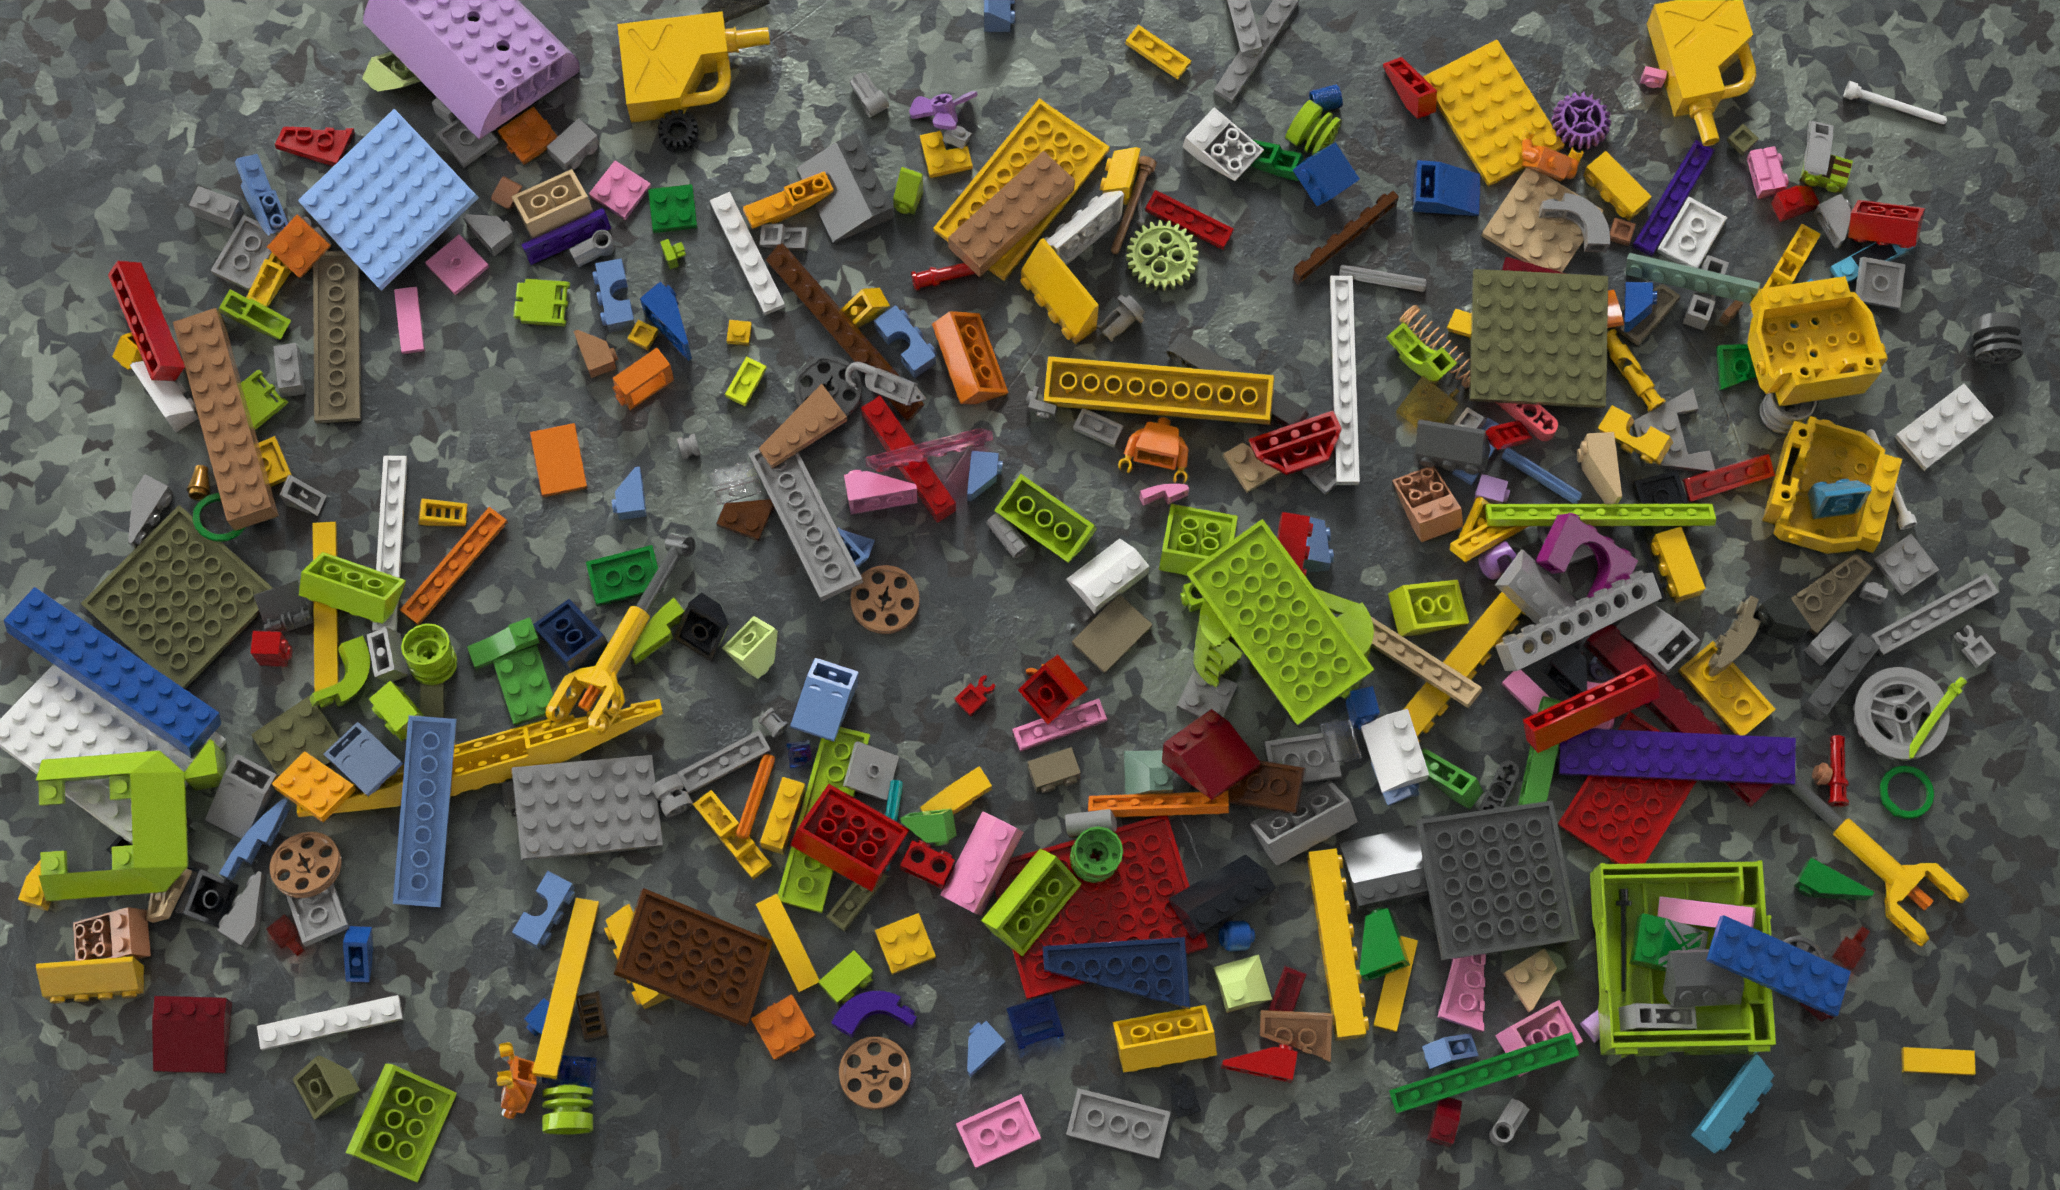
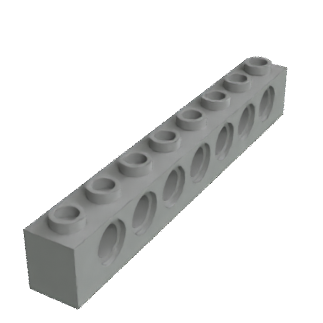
(1644, 593)

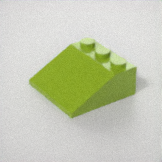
(1193, 537)

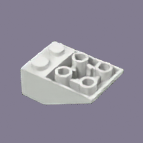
(1222, 145)

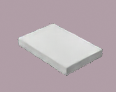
(1691, 234)

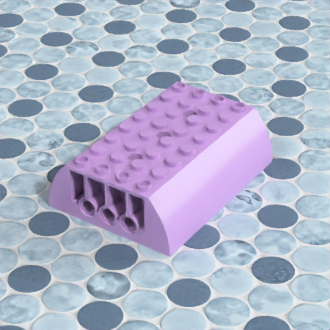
(461, 56)

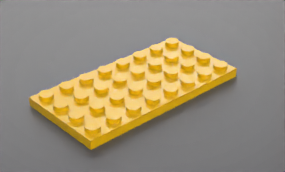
(1038, 131)

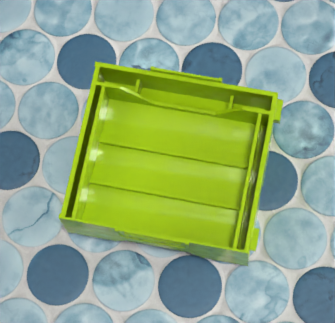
(1720, 1028)

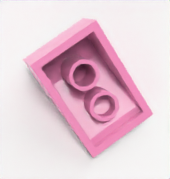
(873, 491)
(1538, 1027)

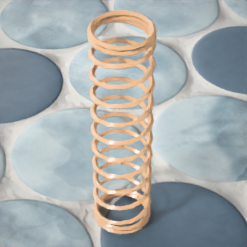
(1407, 317)

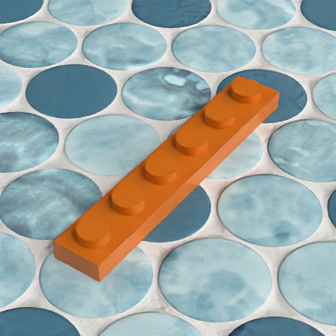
(453, 566)
(1160, 804)

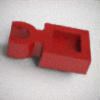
(973, 697)

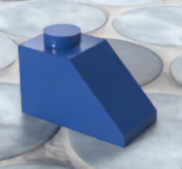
(1638, 303)
(358, 953)

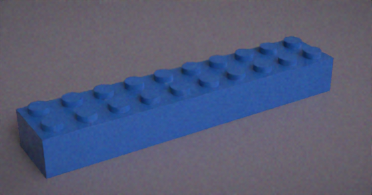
(112, 672)

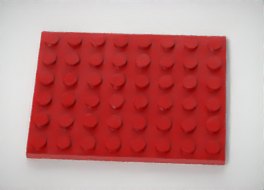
(1121, 908)

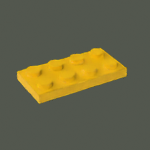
(1727, 693)

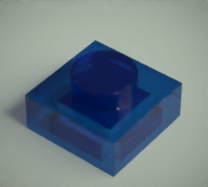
(799, 753)

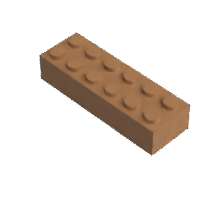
(1011, 213)

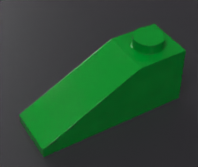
(1824, 882)

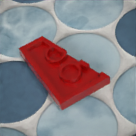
(318, 145)

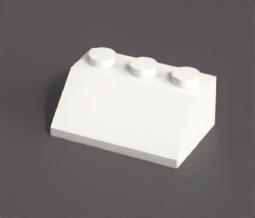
(168, 398)
(1108, 575)
(1395, 751)

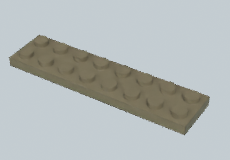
(336, 339)

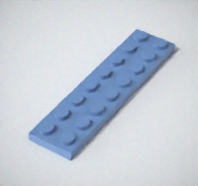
(424, 811)

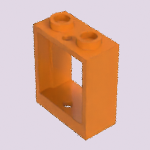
(642, 379)

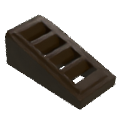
(598, 1034)

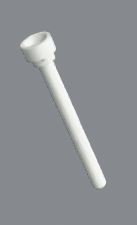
(1854, 91)
(1905, 518)

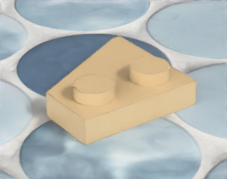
(1247, 468)
(162, 904)
(1531, 978)

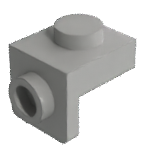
(1043, 409)

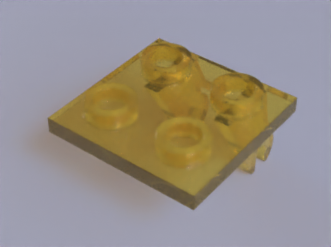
(1427, 403)

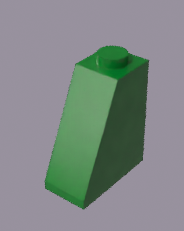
(1381, 946)

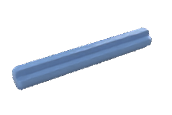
(1541, 475)

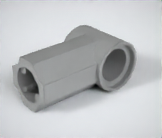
(871, 99)
(590, 248)
(1509, 1122)

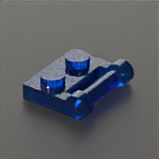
(1032, 1014)

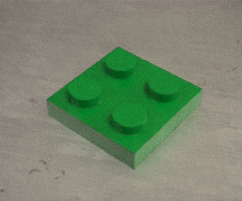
(672, 208)

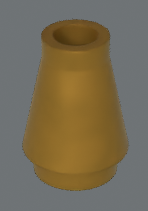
(199, 483)

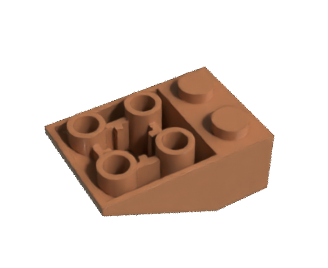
(1428, 503)
(113, 935)

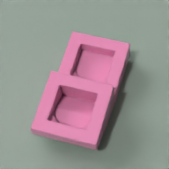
(1170, 492)

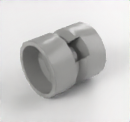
(671, 793)

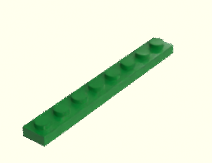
(1484, 1072)

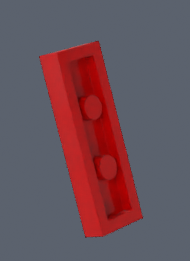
(1508, 435)

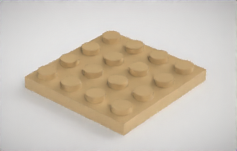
(1525, 235)

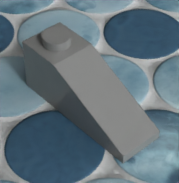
(1656, 1018)

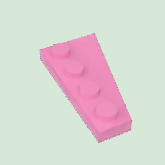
(1464, 993)

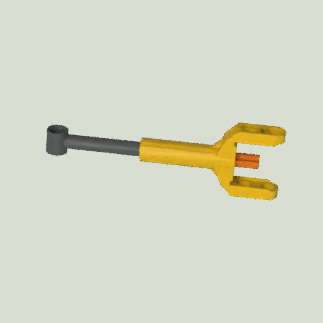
(602, 676)
(1898, 878)

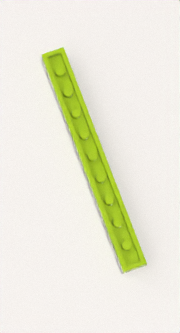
(1602, 514)

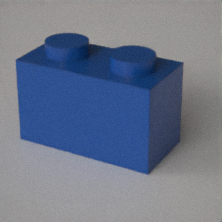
(1362, 707)

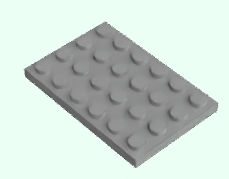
(586, 807)

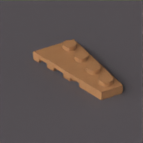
(807, 424)

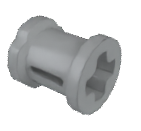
(773, 723)

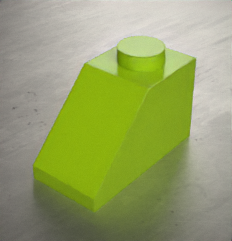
(908, 191)

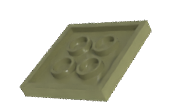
(294, 732)

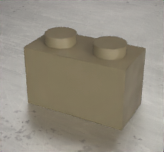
(1054, 770)

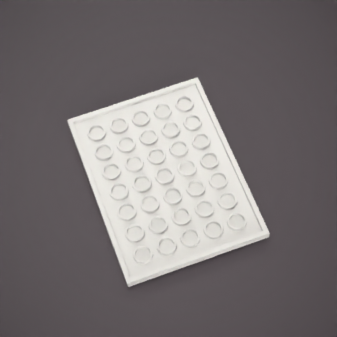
(70, 720)

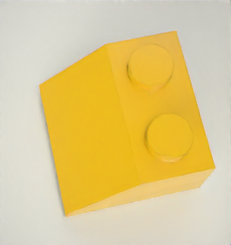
(1121, 172)

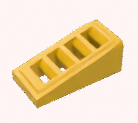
(441, 521)

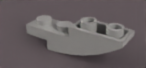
(1818, 148)

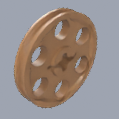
(892, 607)
(315, 864)
(869, 1061)

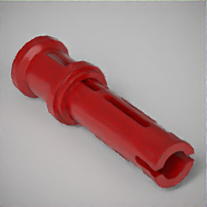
(935, 276)
(1838, 782)

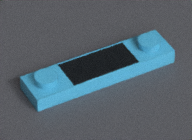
(1850, 265)

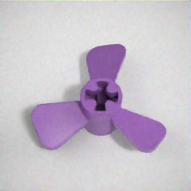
(941, 107)

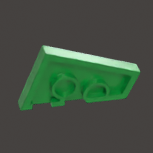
(1734, 365)

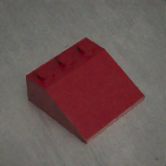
(1209, 755)
(190, 1034)

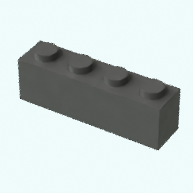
(1840, 676)

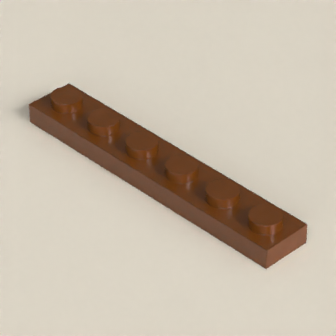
(1349, 233)

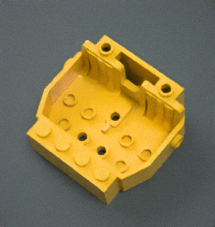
(1843, 341)
(1829, 455)

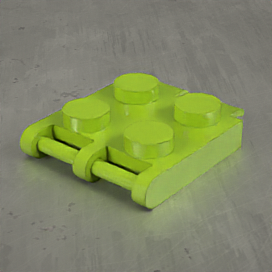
(541, 302)
(258, 399)

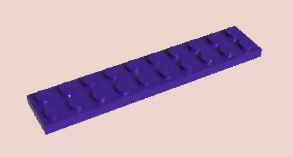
(1679, 756)

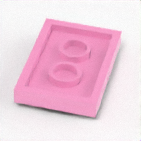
(998, 1131)

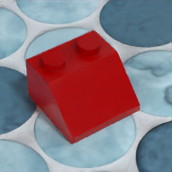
(1052, 689)

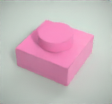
(1653, 77)

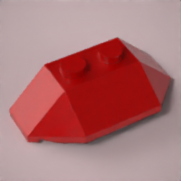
(1298, 444)

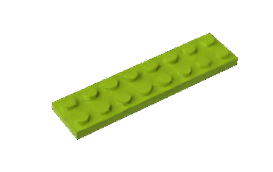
(804, 878)

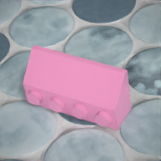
(981, 863)

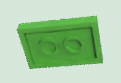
(524, 684)

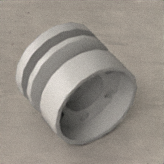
(1782, 417)

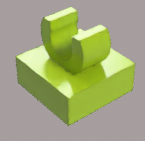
(672, 252)

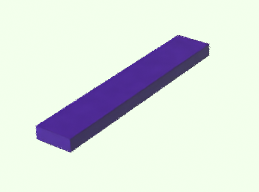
(1673, 198)

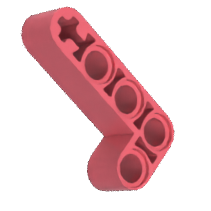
(1529, 423)

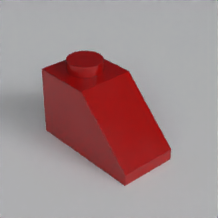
(1794, 202)

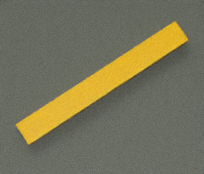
(325, 618)
(565, 988)

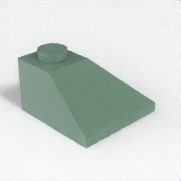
(1146, 773)

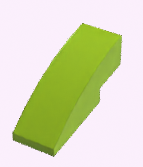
(254, 315)
(657, 630)

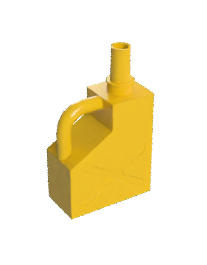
(1695, 46)
(669, 57)

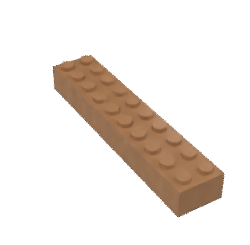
(225, 419)

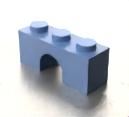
(611, 277)
(896, 325)
(536, 929)

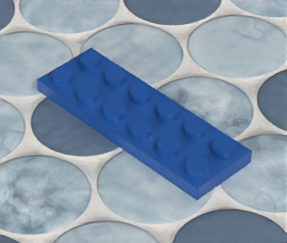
(1778, 965)

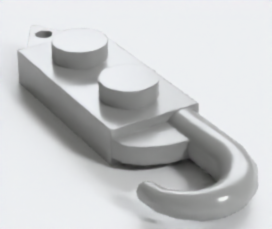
(886, 383)

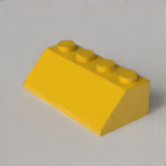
(617, 930)
(91, 979)
(1165, 1038)

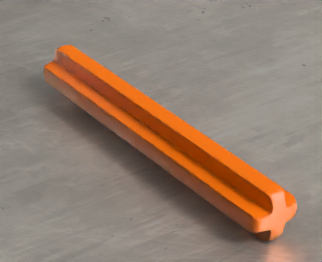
(755, 796)

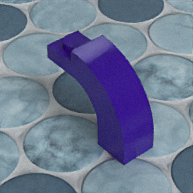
(868, 1004)

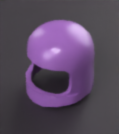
(1490, 558)

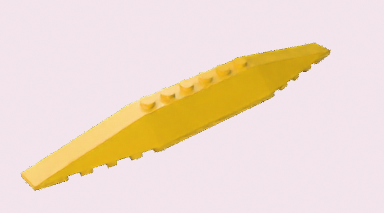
(493, 756)

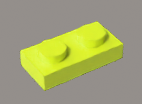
(745, 381)

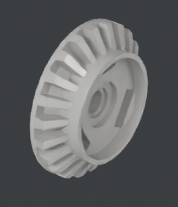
(1919, 697)

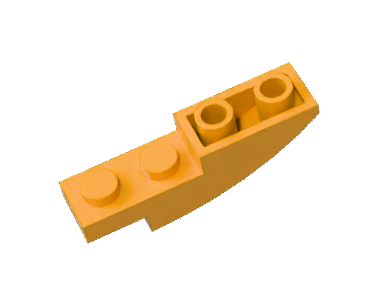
(789, 202)

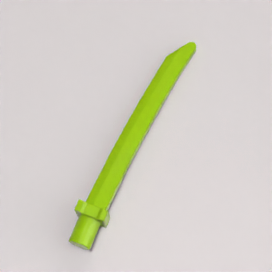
(1953, 690)

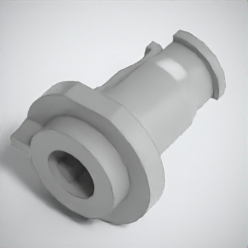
(1121, 317)

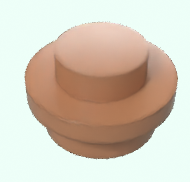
(1822, 774)

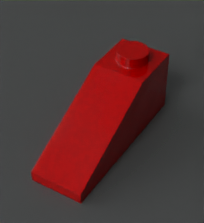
(1412, 88)
(1270, 1063)

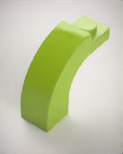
(1418, 356)
(357, 665)

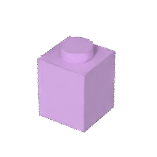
(1492, 489)

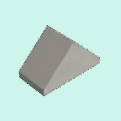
(301, 496)

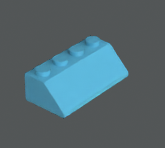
(1733, 1105)

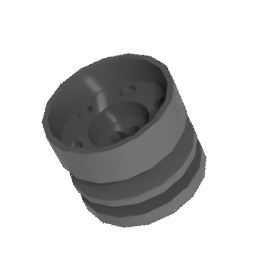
(1997, 338)

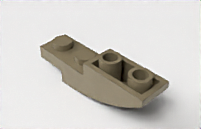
(1736, 638)

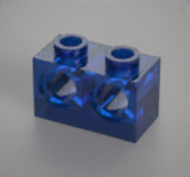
(575, 1071)

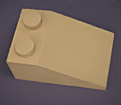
(1600, 465)

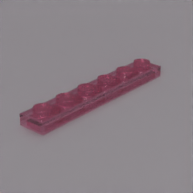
(921, 452)

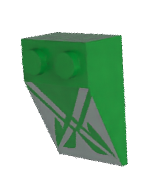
(1657, 936)

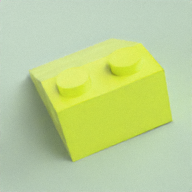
(1428, 607)

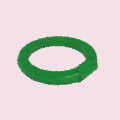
(202, 531)
(1892, 807)

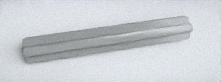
(1383, 278)

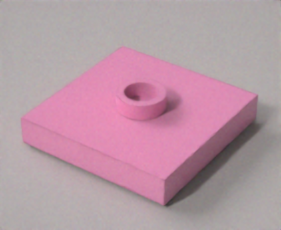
(457, 264)

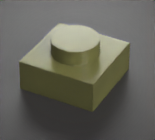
(1742, 139)

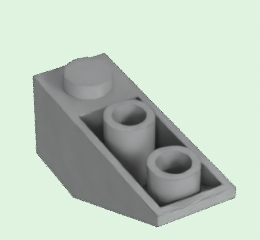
(147, 504)
(245, 917)

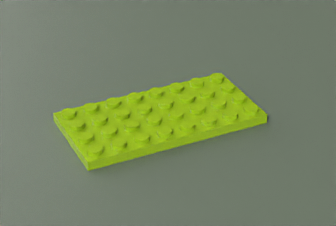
(1280, 622)

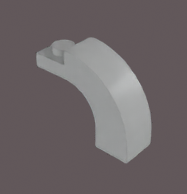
(1585, 215)

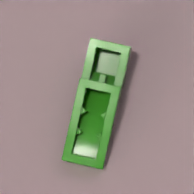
(506, 642)

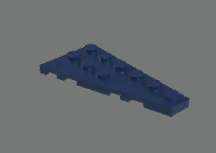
(1137, 967)

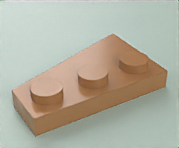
(1301, 1030)

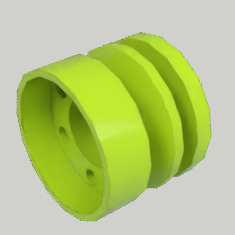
(1310, 127)
(429, 654)
(567, 1110)

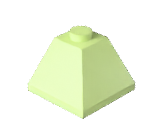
(388, 73)
(753, 647)
(1242, 983)

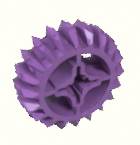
(1576, 109)

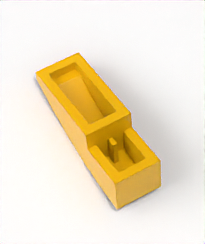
(960, 793)

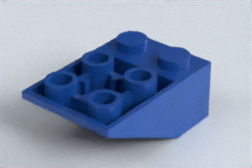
(1445, 189)

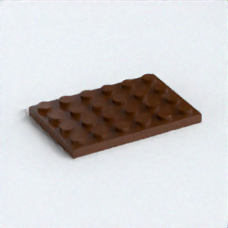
(693, 957)

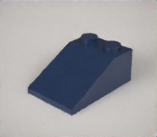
(571, 636)

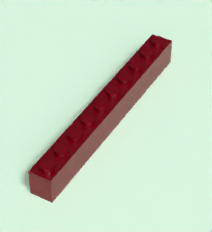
(1672, 705)

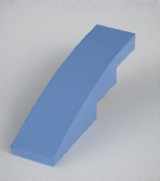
(262, 832)

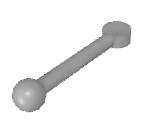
(1141, 221)

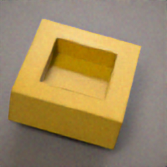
(739, 332)
(643, 335)

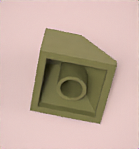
(325, 1086)

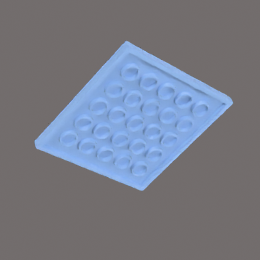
(388, 199)

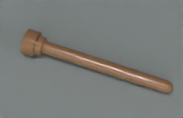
(1146, 166)

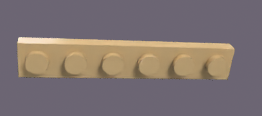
(1424, 665)

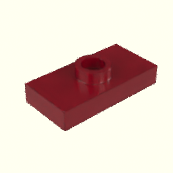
(1287, 990)

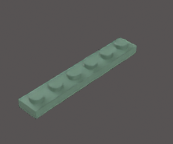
(1691, 278)

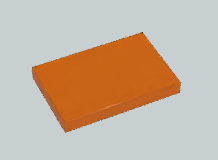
(558, 460)

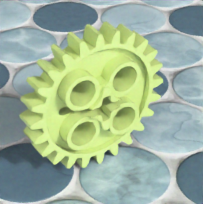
(1150, 240)

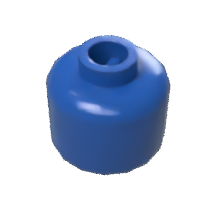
(1236, 935)

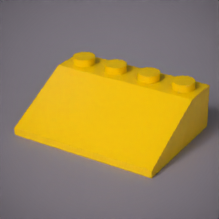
(1060, 293)

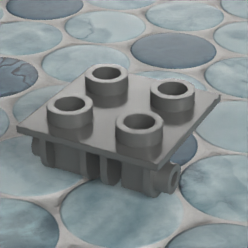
(283, 608)

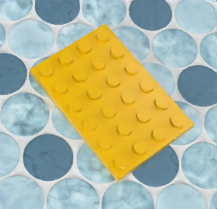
(1488, 110)

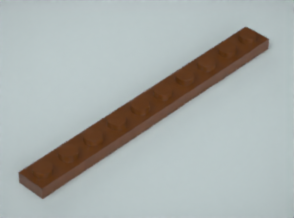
(833, 318)

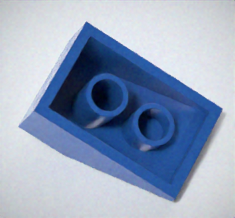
(663, 312)

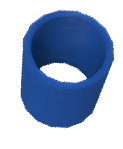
(1327, 97)

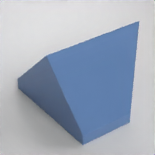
(857, 545)

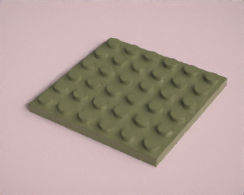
(1538, 338)
(178, 599)

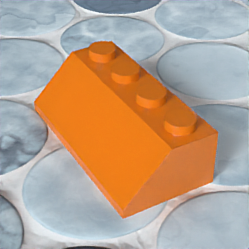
(969, 357)

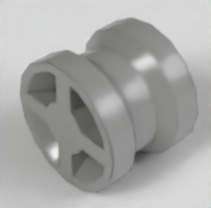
(688, 446)

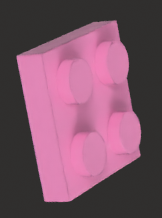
(620, 190)

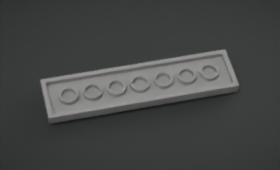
(808, 525)

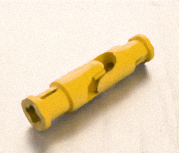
(1639, 381)

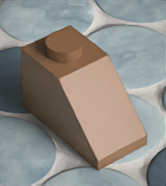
(596, 354)

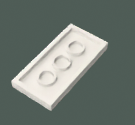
(1944, 427)

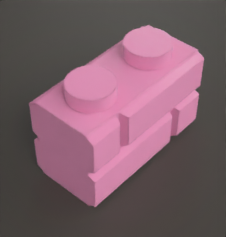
(1767, 172)

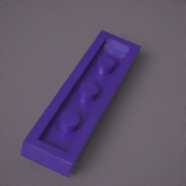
(565, 236)

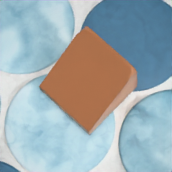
(504, 191)

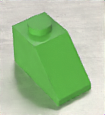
(932, 825)

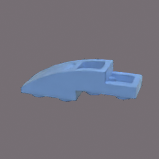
(259, 195)

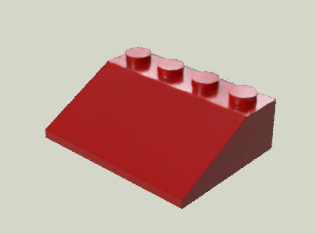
(849, 837)

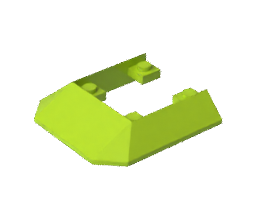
(158, 825)

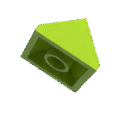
(207, 767)

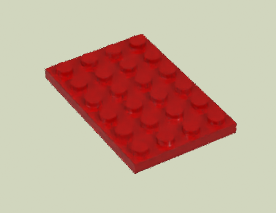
(1624, 815)

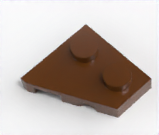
(746, 517)

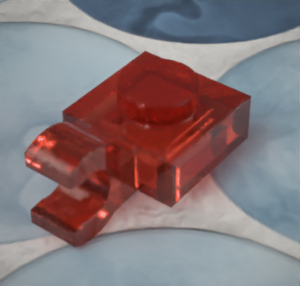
(284, 934)
(1849, 950)

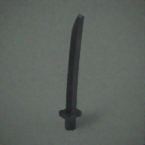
(1650, 560)
(1623, 902)

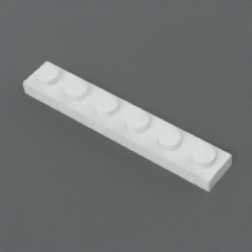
(747, 253)
(330, 1022)

